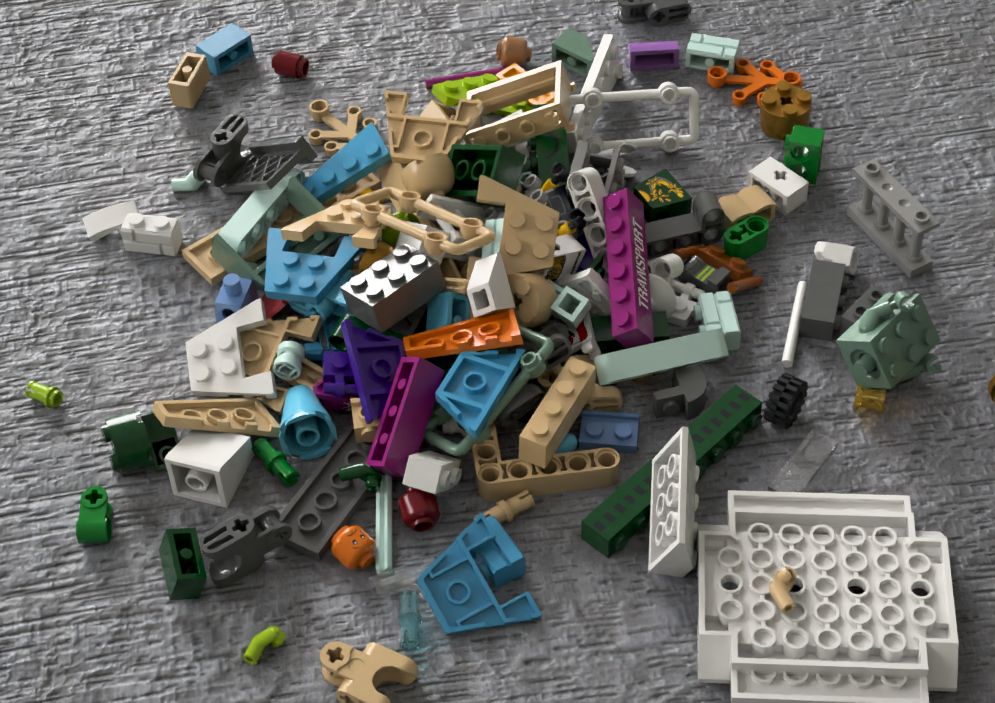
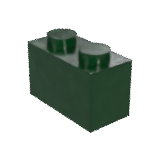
(182, 563)

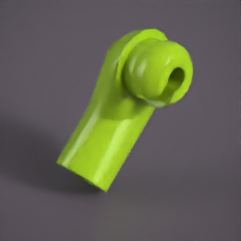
(261, 640)

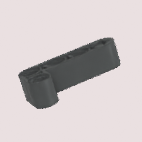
(701, 226)

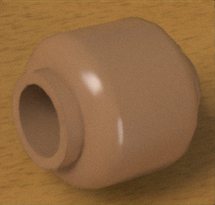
(512, 51)

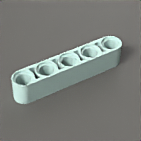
(258, 215)
(660, 356)

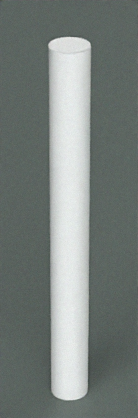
(794, 326)

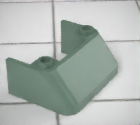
(316, 244)

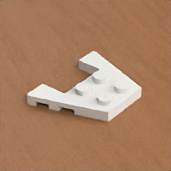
(218, 361)

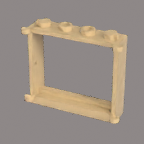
(516, 90)

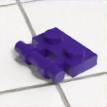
(338, 369)

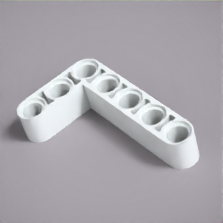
(594, 192)

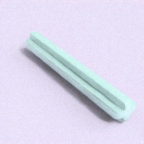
(384, 525)

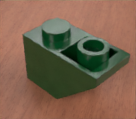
(161, 438)

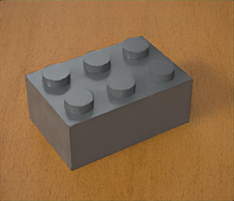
(393, 287)

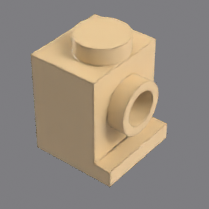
(363, 431)

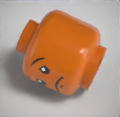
(353, 547)

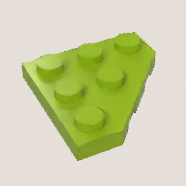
(451, 92)

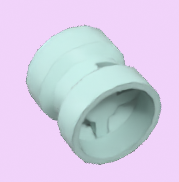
(289, 360)

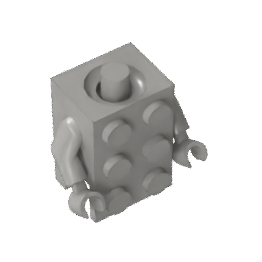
(608, 164)

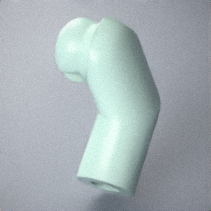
(186, 184)

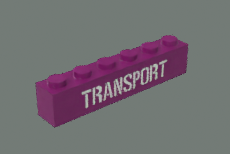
(628, 269)

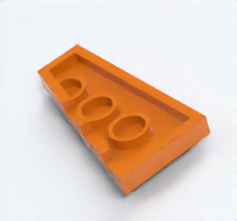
(475, 334)

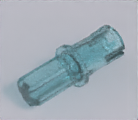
(409, 620)

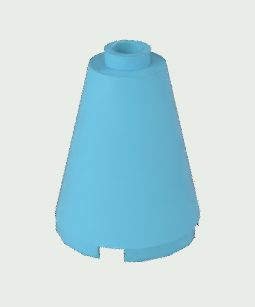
(305, 425)

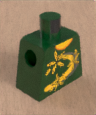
(662, 197)

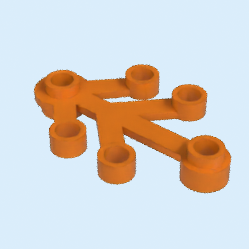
(758, 80)

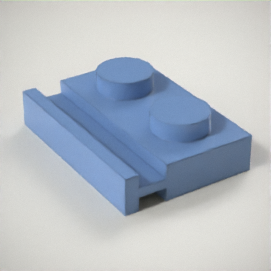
(609, 430)

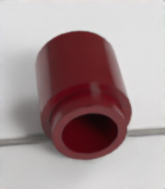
(290, 64)

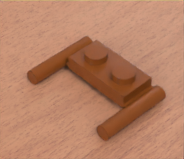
(717, 258)

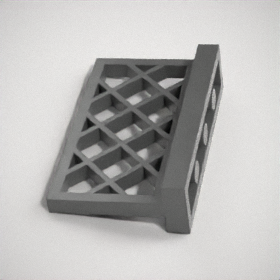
(269, 164)

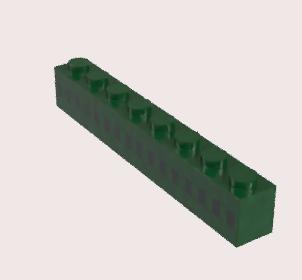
(629, 506)

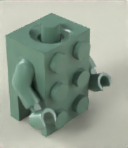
(890, 342)

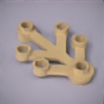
(320, 112)

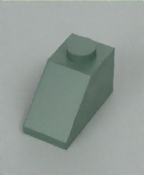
(573, 51)

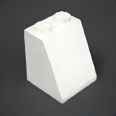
(209, 465)

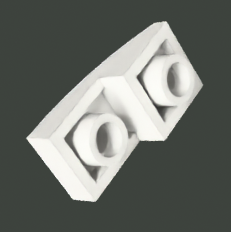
(108, 219)

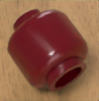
(419, 509)

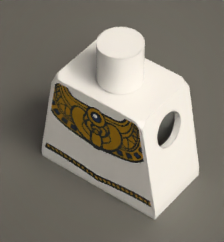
(566, 258)

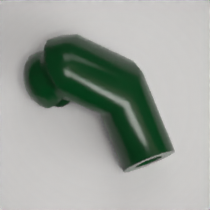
(364, 472)

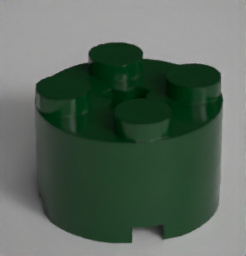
(128, 442)

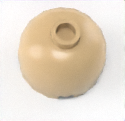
(430, 177)

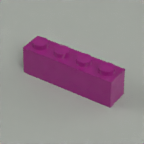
(405, 416)

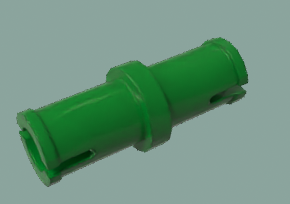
(275, 462)

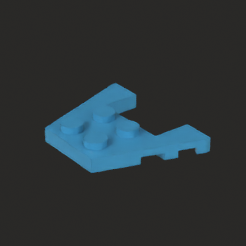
(301, 275)
(460, 592)

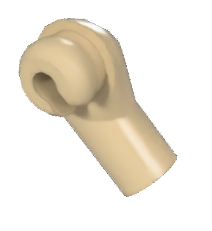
(781, 587)

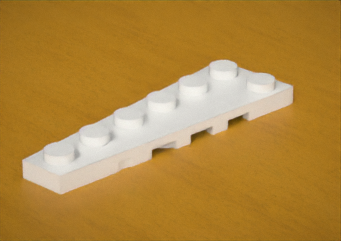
(603, 76)

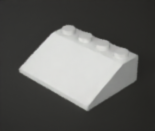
(674, 507)

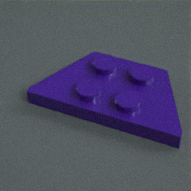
(373, 364)

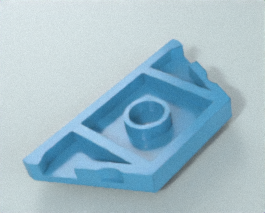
(476, 386)

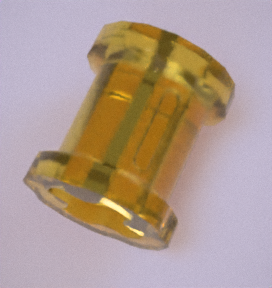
(869, 398)

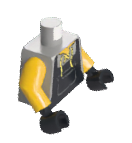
(569, 218)

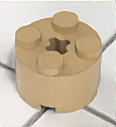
(532, 298)

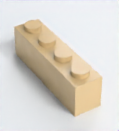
(557, 412)

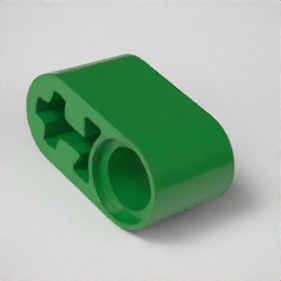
(746, 237)

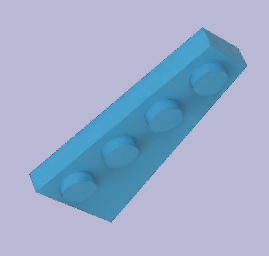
(350, 164)

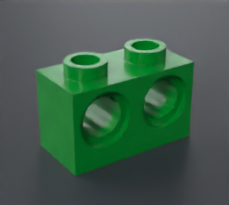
(804, 152)

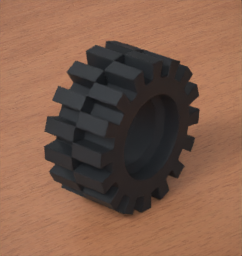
(785, 400)

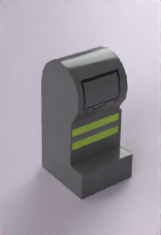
(704, 275)

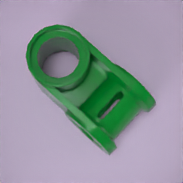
(94, 517)

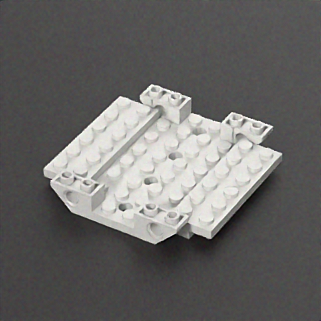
(834, 641)

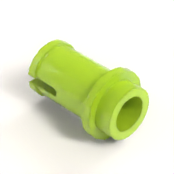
(48, 395)

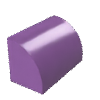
(653, 55)

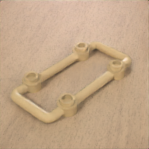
(434, 242)

